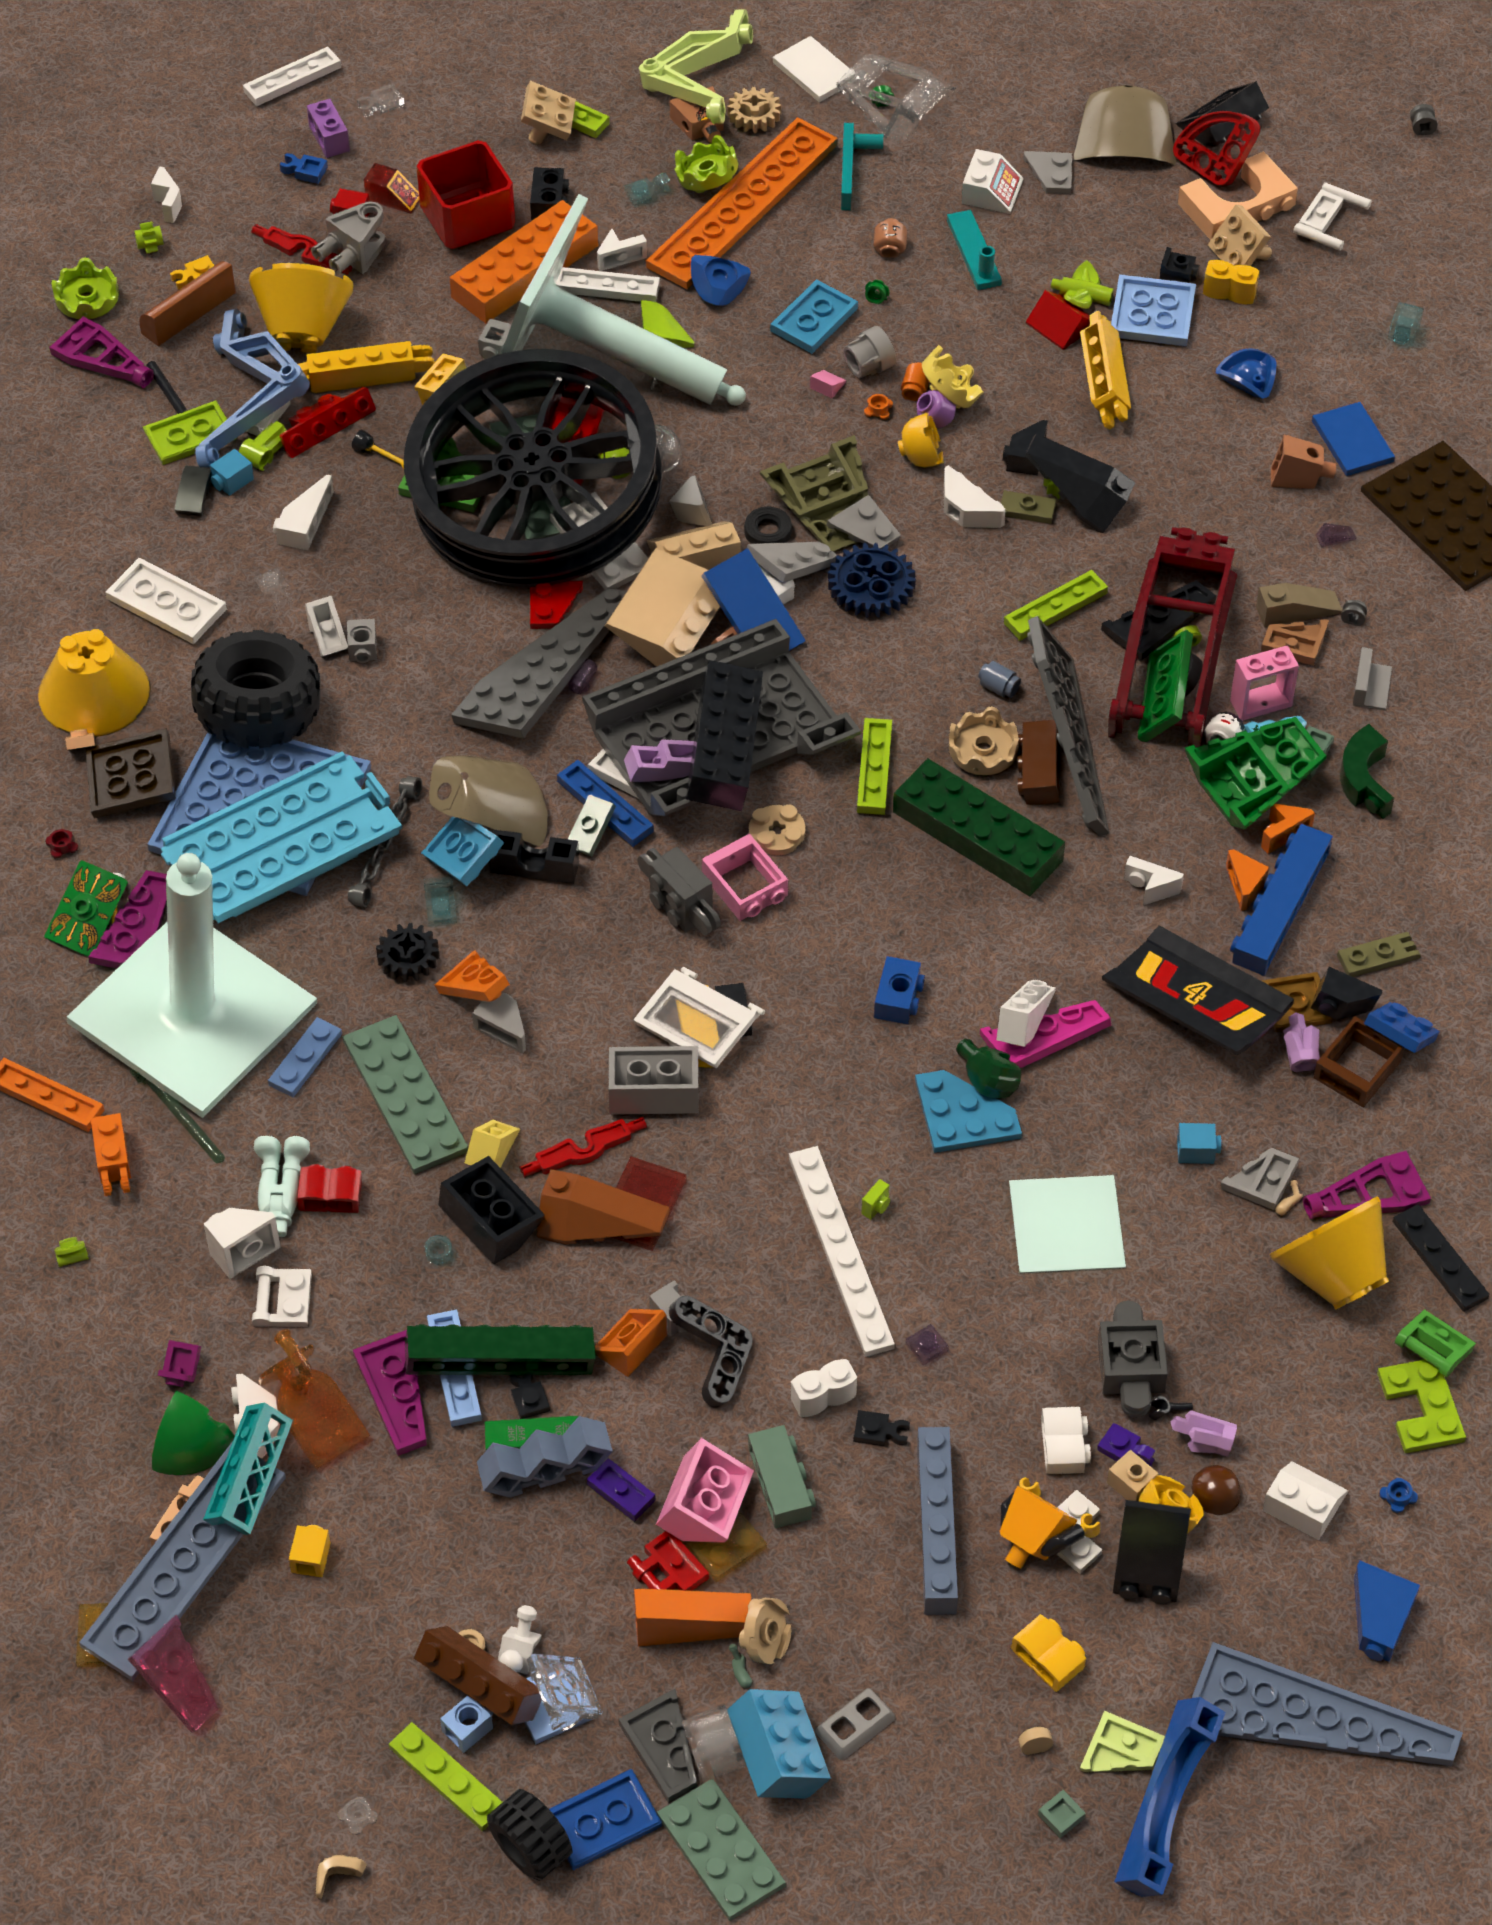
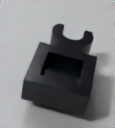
(528, 1397)
(875, 1428)

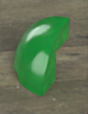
(188, 1438)

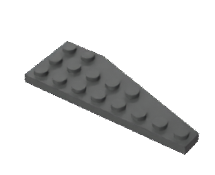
(527, 683)
(1065, 700)

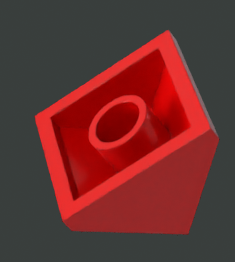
(1058, 319)

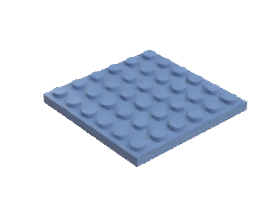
(229, 774)

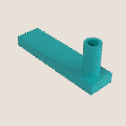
(854, 141)
(976, 254)

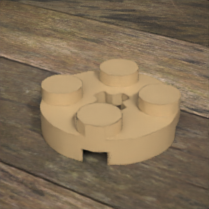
(777, 815)
(765, 1616)

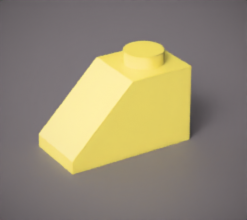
(491, 1140)

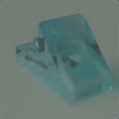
(440, 901)

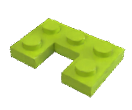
(1440, 1421)

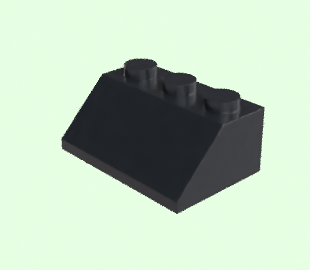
(1241, 99)
(490, 1209)

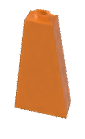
(688, 1615)

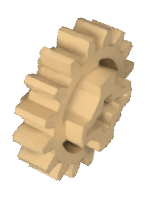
(754, 109)

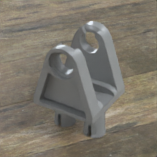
(349, 238)

